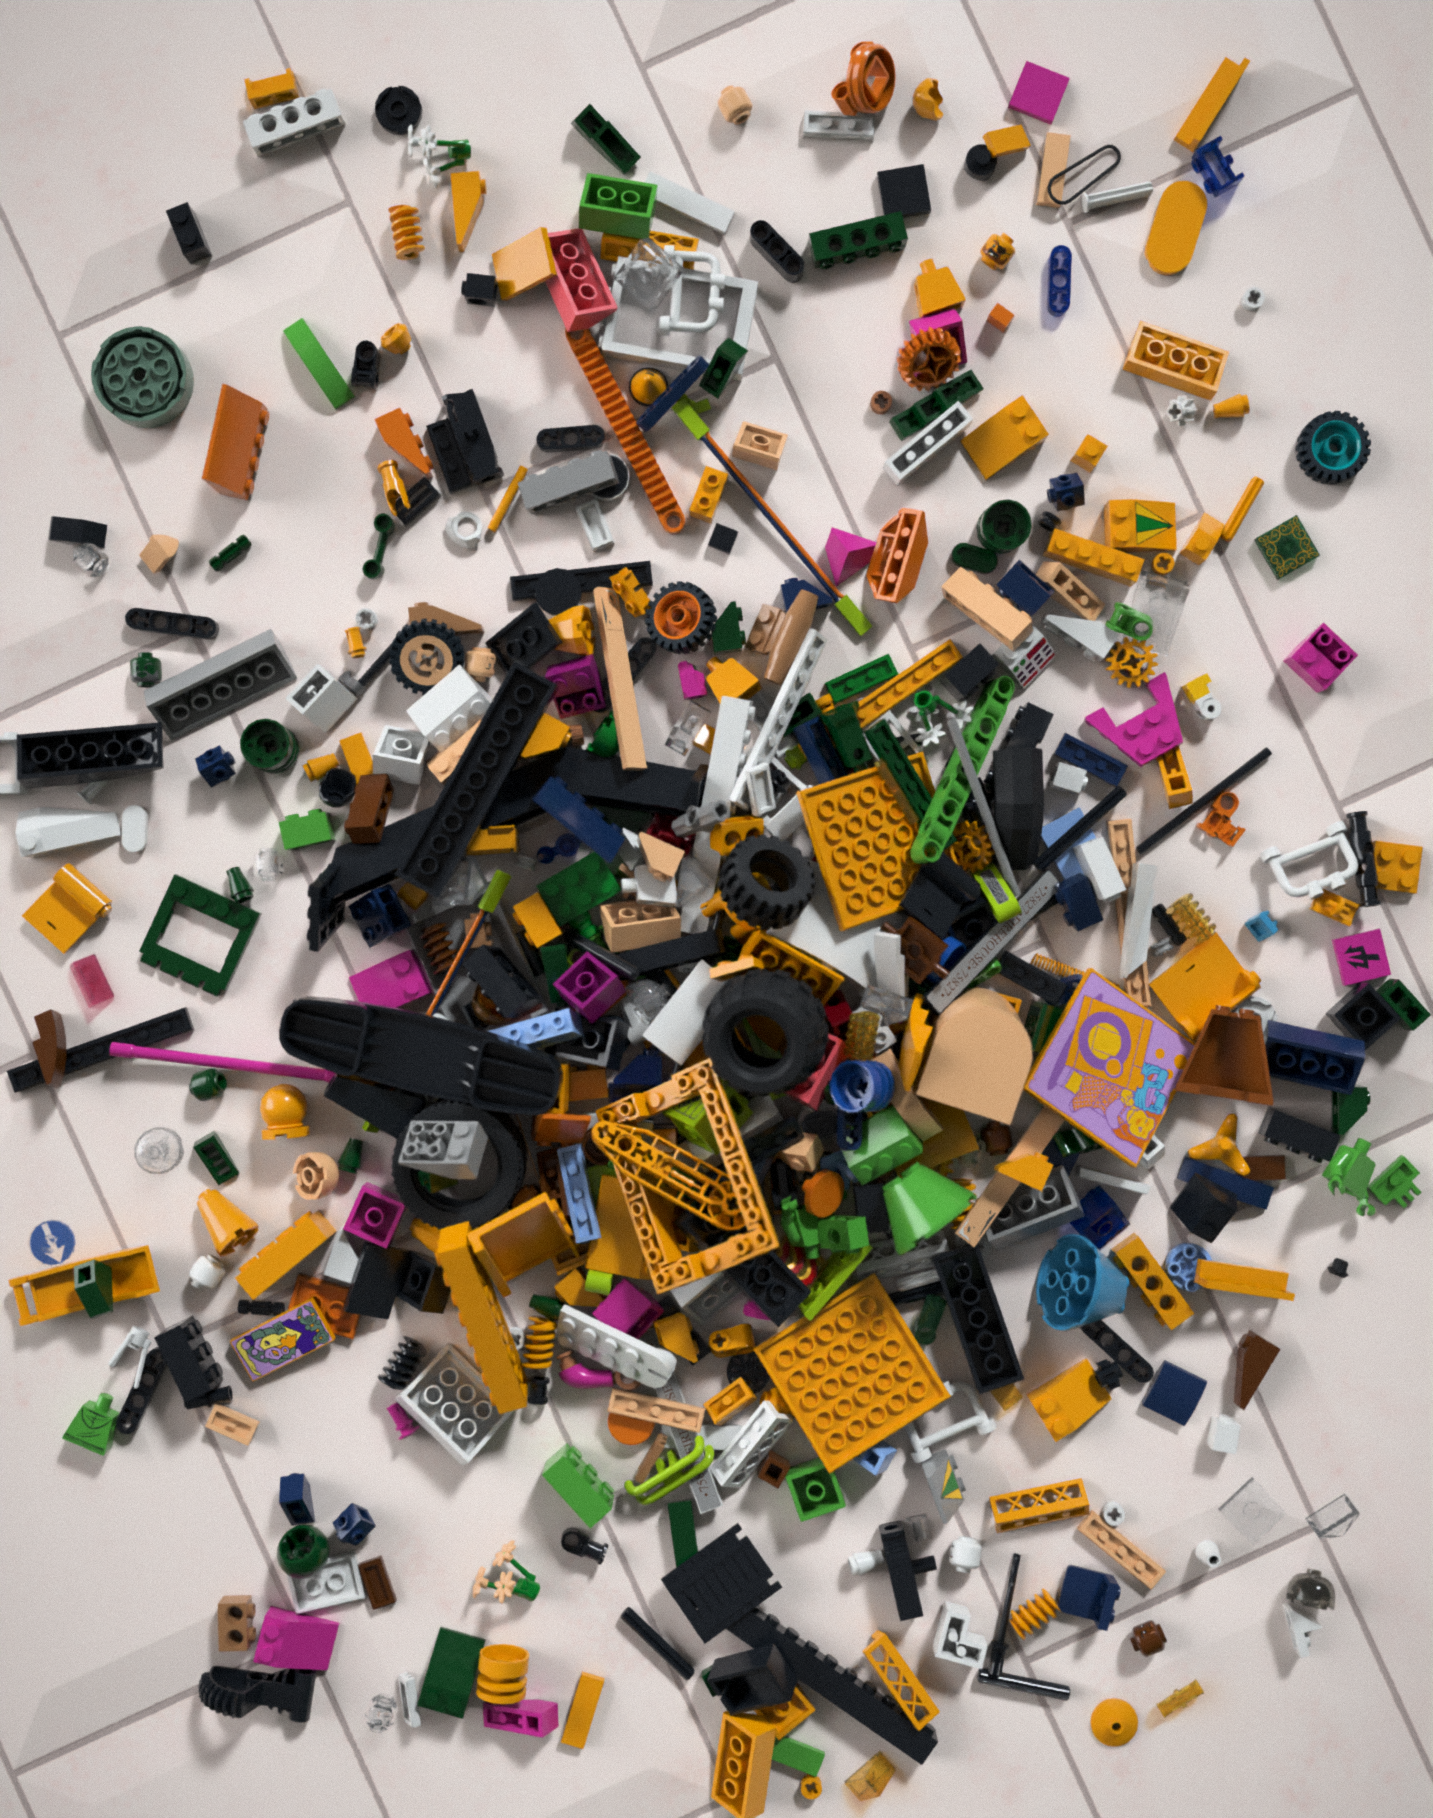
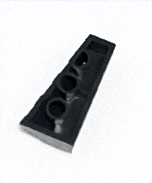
(1027, 733)

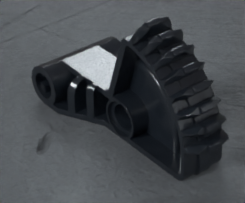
(240, 1691)

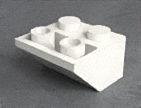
(321, 698)

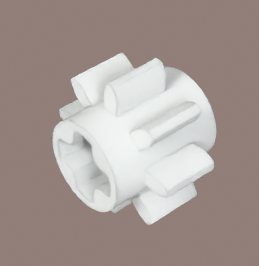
(1181, 410)

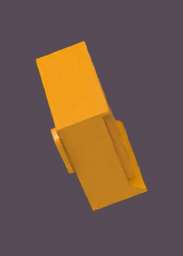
(495, 841)

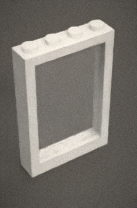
(634, 329)

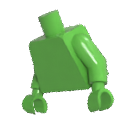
(1351, 1173)
(801, 1226)

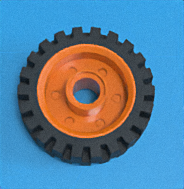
(692, 629)

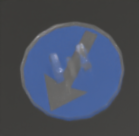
(51, 1242)

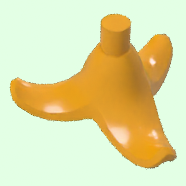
(1223, 1147)

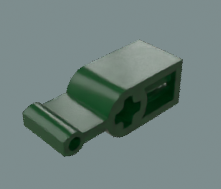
(1075, 1142)

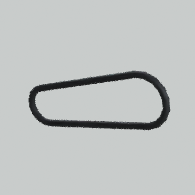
(1092, 182)

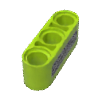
(997, 893)

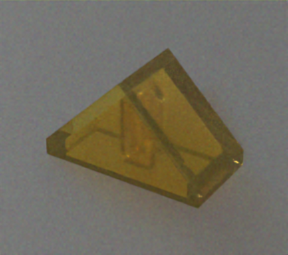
(871, 1778)

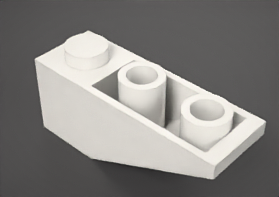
(1087, 635)

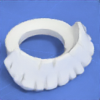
(452, 527)

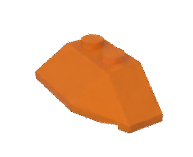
(898, 556)

